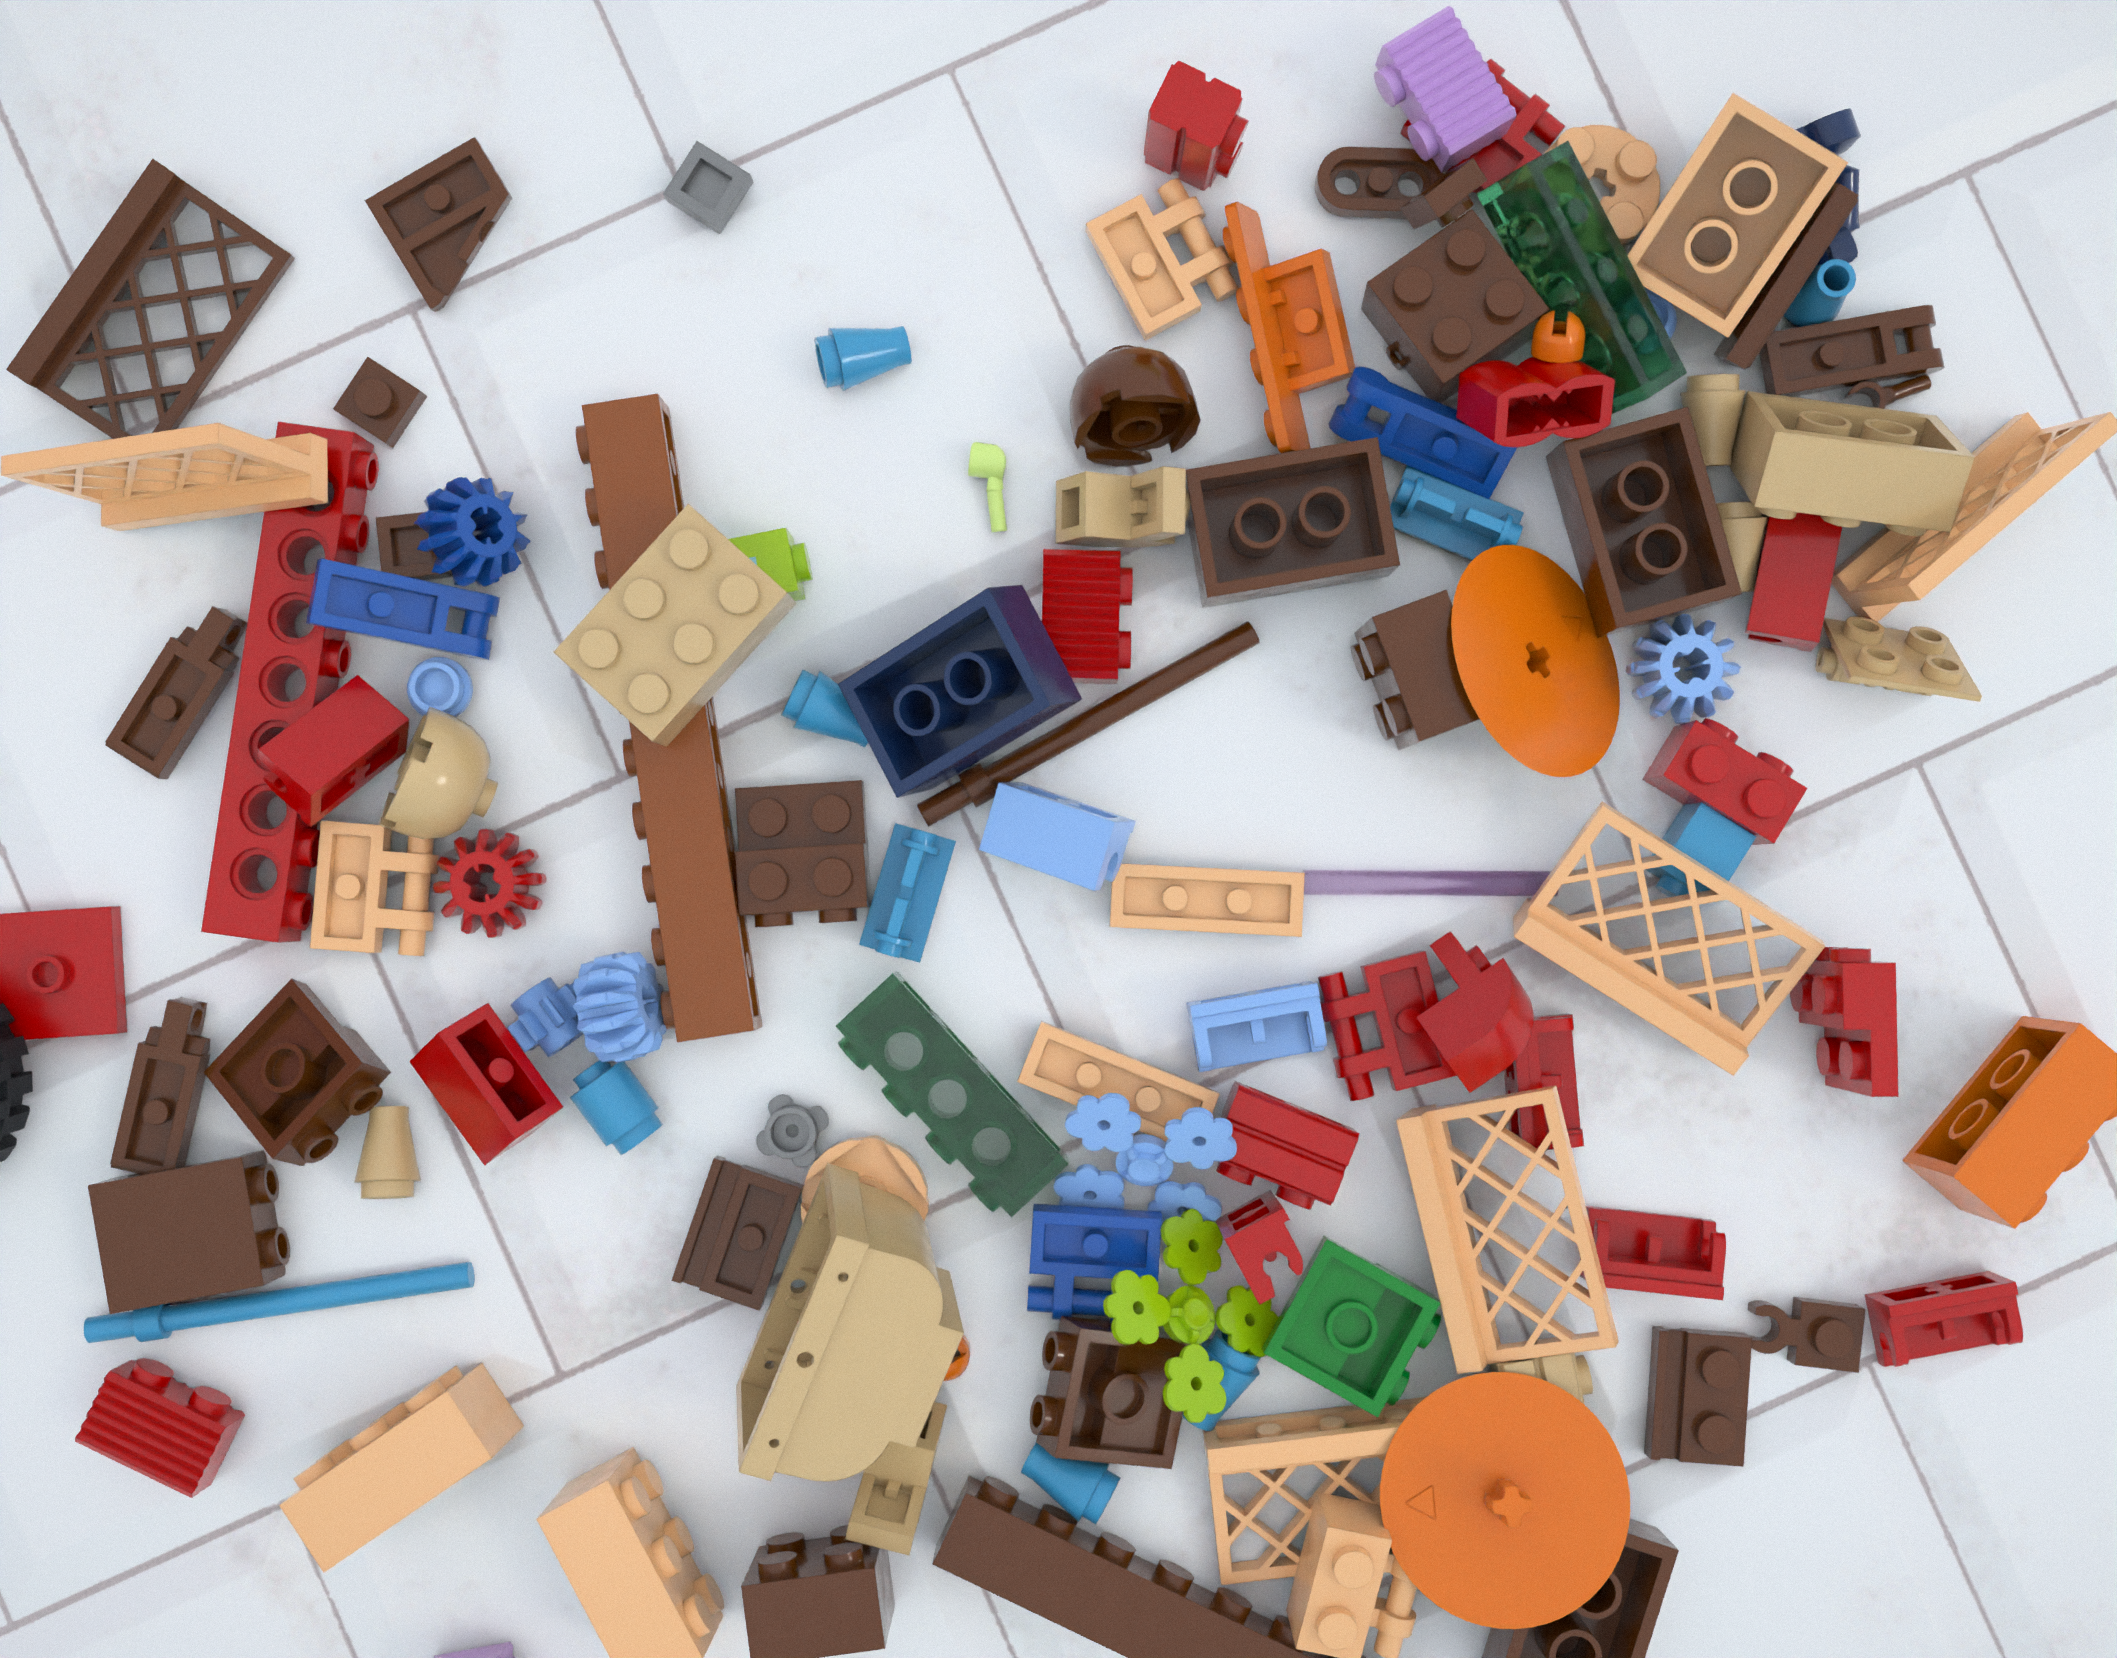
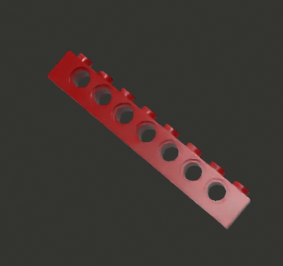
(262, 710)

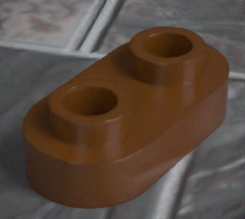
(1376, 179)

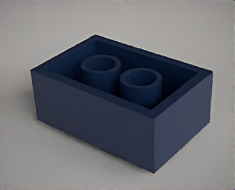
(959, 690)

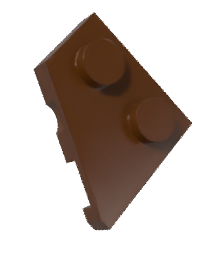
(442, 217)

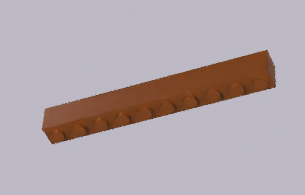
(680, 785)

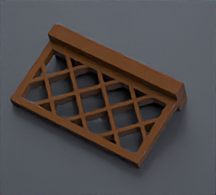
(104, 278)

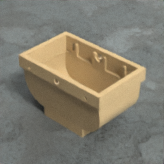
(852, 1347)

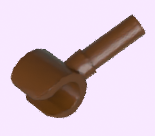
(1889, 394)

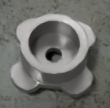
(775, 1136)

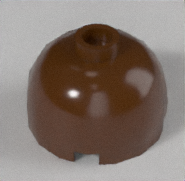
(1132, 404)

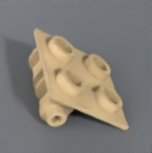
(1897, 659)

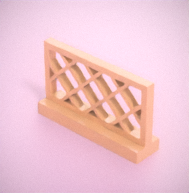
(181, 474)
(2004, 481)
(1639, 986)
(1452, 1242)
(1283, 1444)

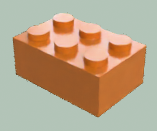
(2020, 1120)

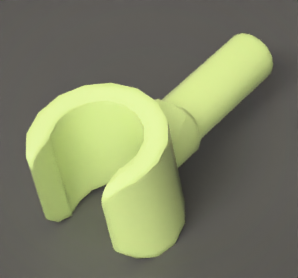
(990, 462)

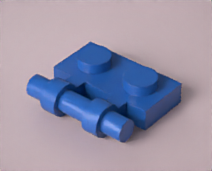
(1088, 1244)

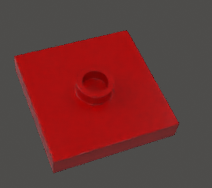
(63, 972)

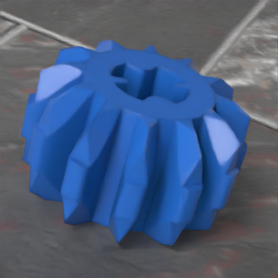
(472, 531)

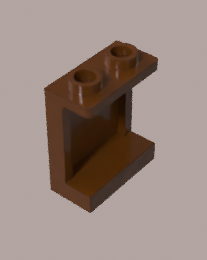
(189, 1232)

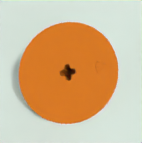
(1501, 619)
(1544, 1532)

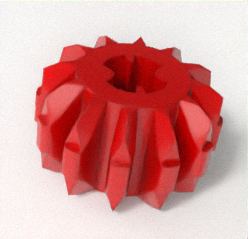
(471, 895)

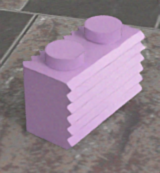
(1443, 90)

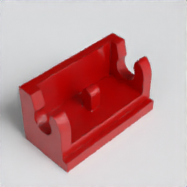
(1793, 581)
(334, 749)
(1546, 1063)
(1256, 1234)
(1659, 1252)
(1943, 1317)

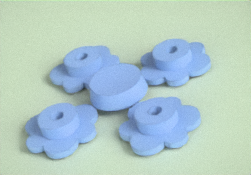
(1144, 1157)

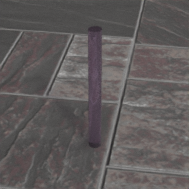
(1423, 882)

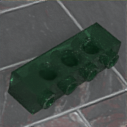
(1578, 265)
(1000, 1182)

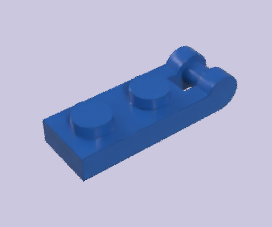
(1420, 433)
(399, 609)

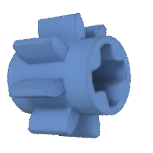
(545, 1018)

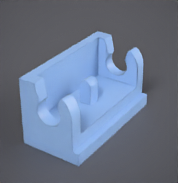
(1056, 834)
(1257, 1025)

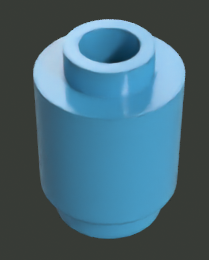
(615, 1105)

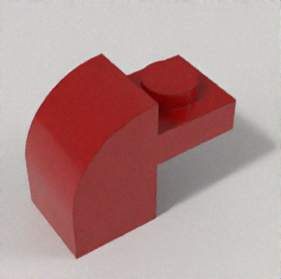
(1484, 1020)

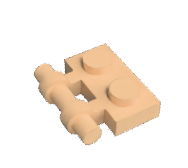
(1144, 266)
(353, 889)

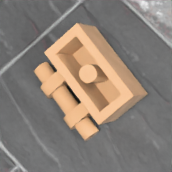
(1340, 1583)

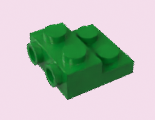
(1353, 1327)

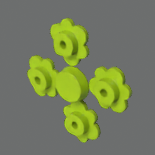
(1189, 1315)

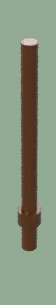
(979, 784)

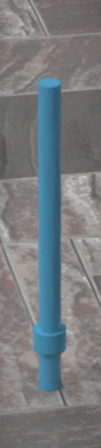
(160, 1320)

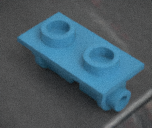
(1452, 515)
(907, 893)

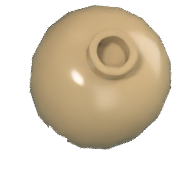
(440, 779)

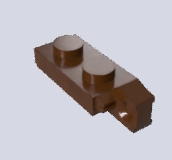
(178, 694)
(164, 1092)

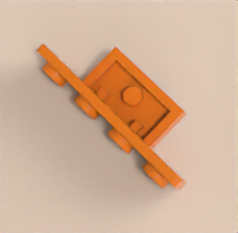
(1293, 324)

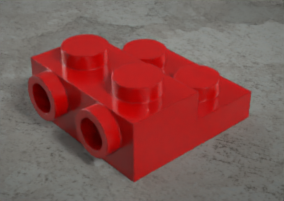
(1859, 1017)

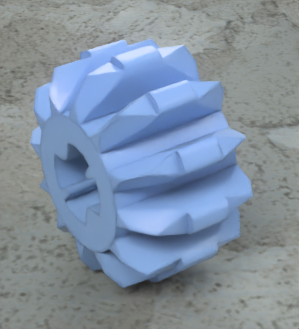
(1705, 663)
(619, 1007)

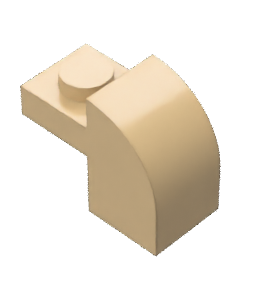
(1122, 509)
(895, 1490)

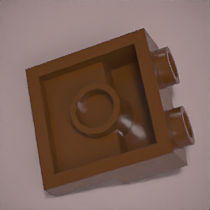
(802, 852)
(297, 1076)
(1105, 1397)

